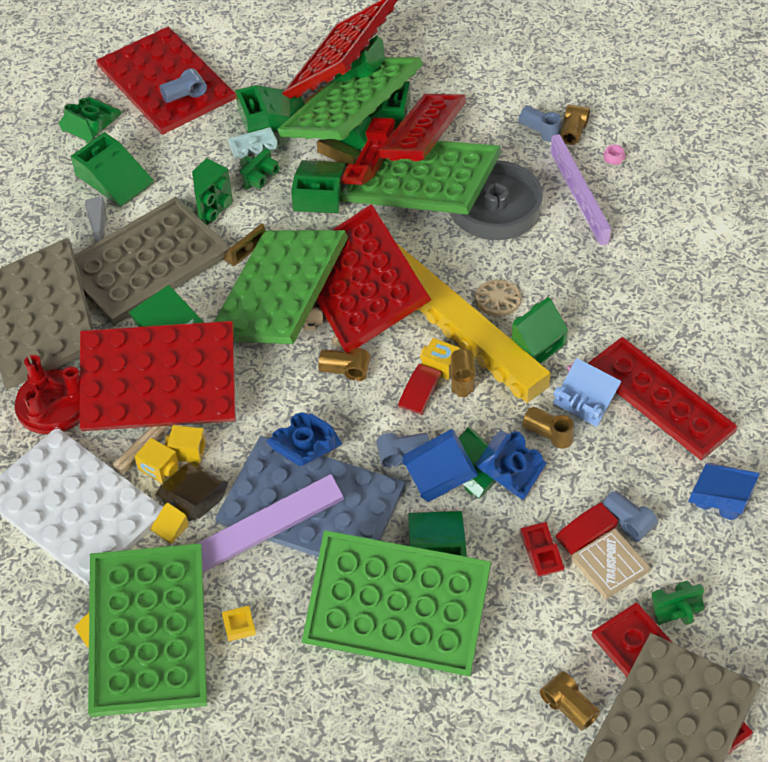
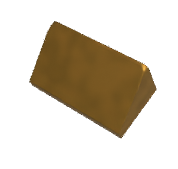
(338, 151)
(244, 246)

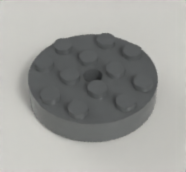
(518, 201)

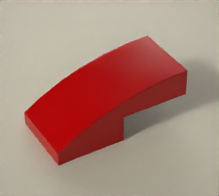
(419, 389)
(586, 528)
(541, 549)

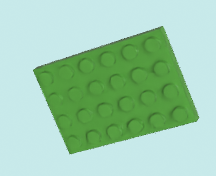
(347, 103)
(442, 182)
(281, 284)
(397, 603)
(146, 631)

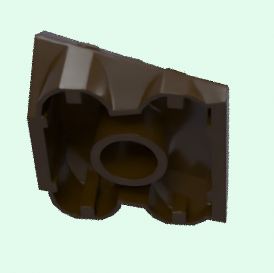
(193, 490)

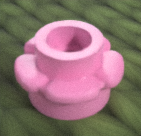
(614, 154)

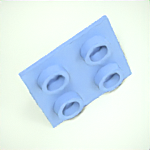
(586, 392)

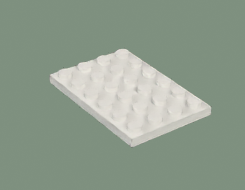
(73, 503)

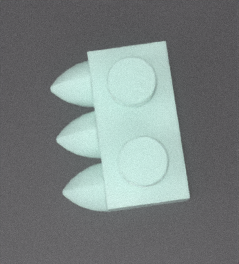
(253, 143)

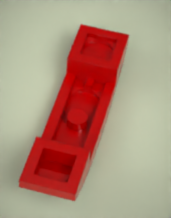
(369, 158)

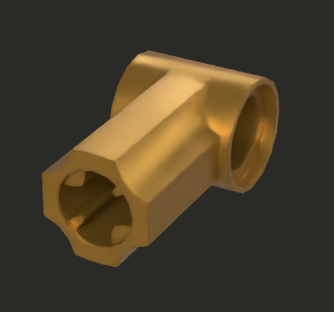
(574, 121)
(351, 365)
(462, 372)
(556, 428)
(564, 695)

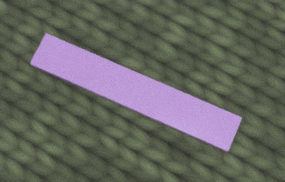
(580, 190)
(270, 522)

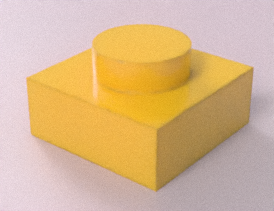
(238, 623)

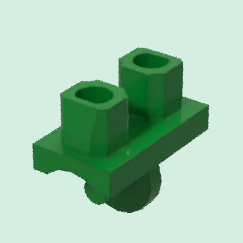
(254, 168)
(679, 604)

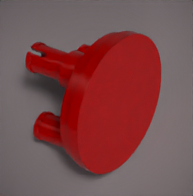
(48, 398)

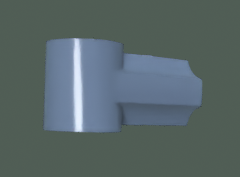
(188, 84)
(546, 123)
(392, 448)
(634, 520)

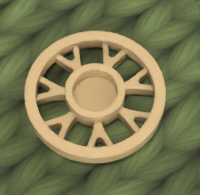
(498, 298)

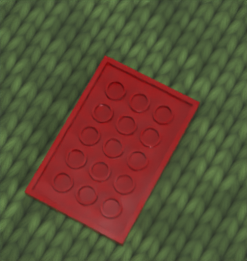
(340, 48)
(158, 59)
(369, 283)
(157, 376)

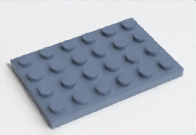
(272, 477)

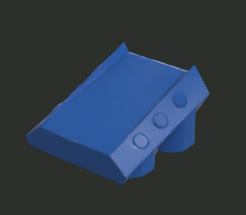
(304, 439)
(511, 462)
(439, 466)
(724, 489)

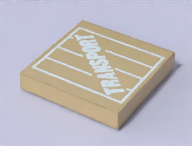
(610, 563)

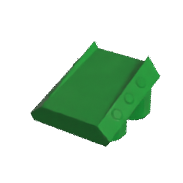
(367, 63)
(87, 118)
(474, 447)

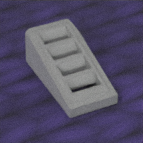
(97, 216)

